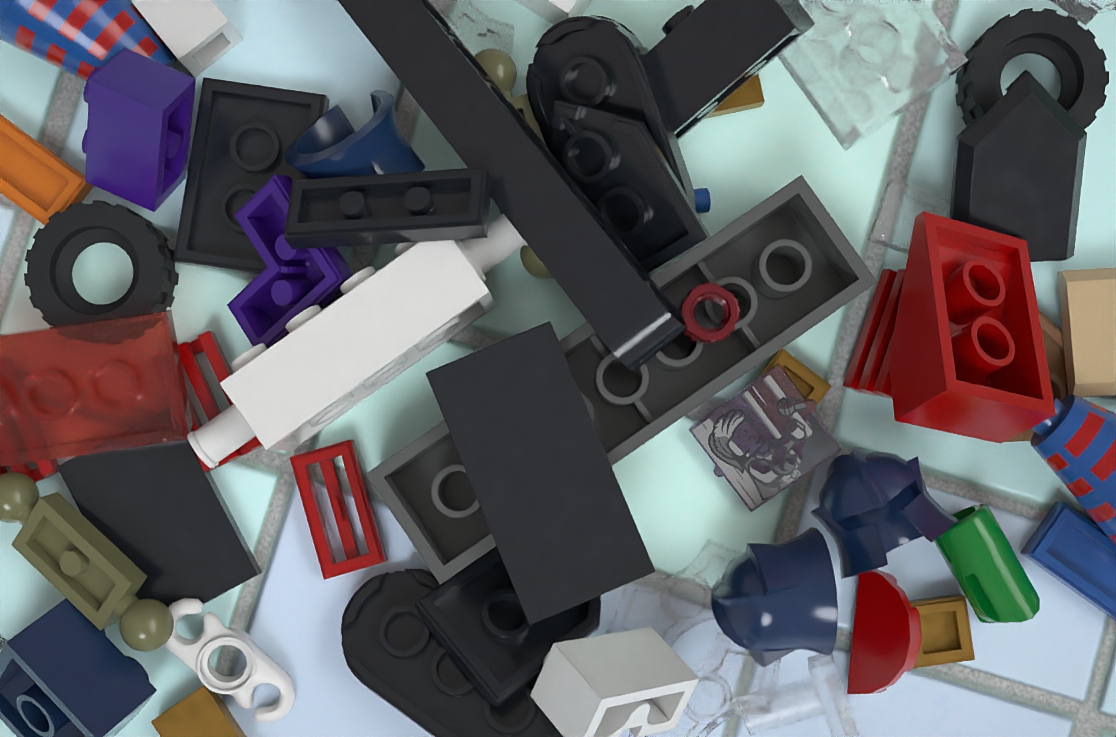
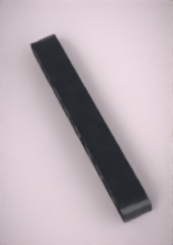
(526, 177)

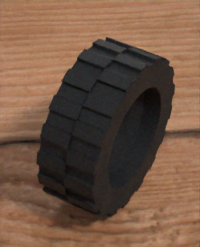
(1039, 33)
(72, 232)

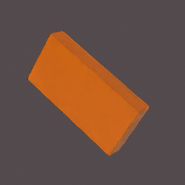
(36, 176)

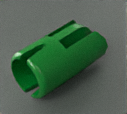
(987, 568)

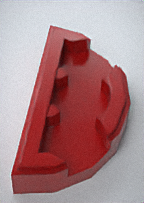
(884, 634)

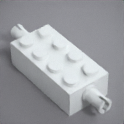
(356, 343)

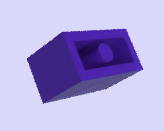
(137, 128)

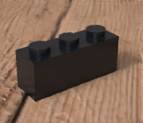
(718, 50)

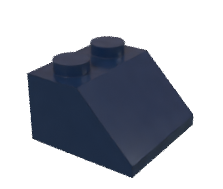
(69, 679)

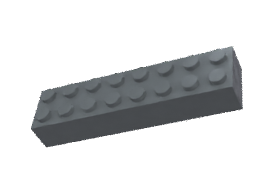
(786, 272)

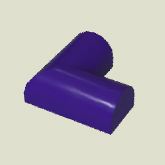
(292, 277)

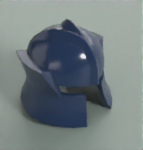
(335, 150)
(875, 506)
(779, 598)

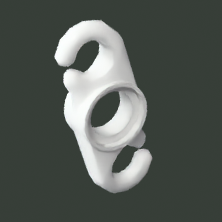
(259, 670)

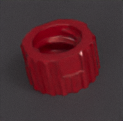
(717, 294)

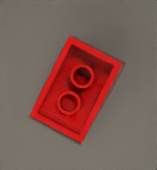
(968, 334)

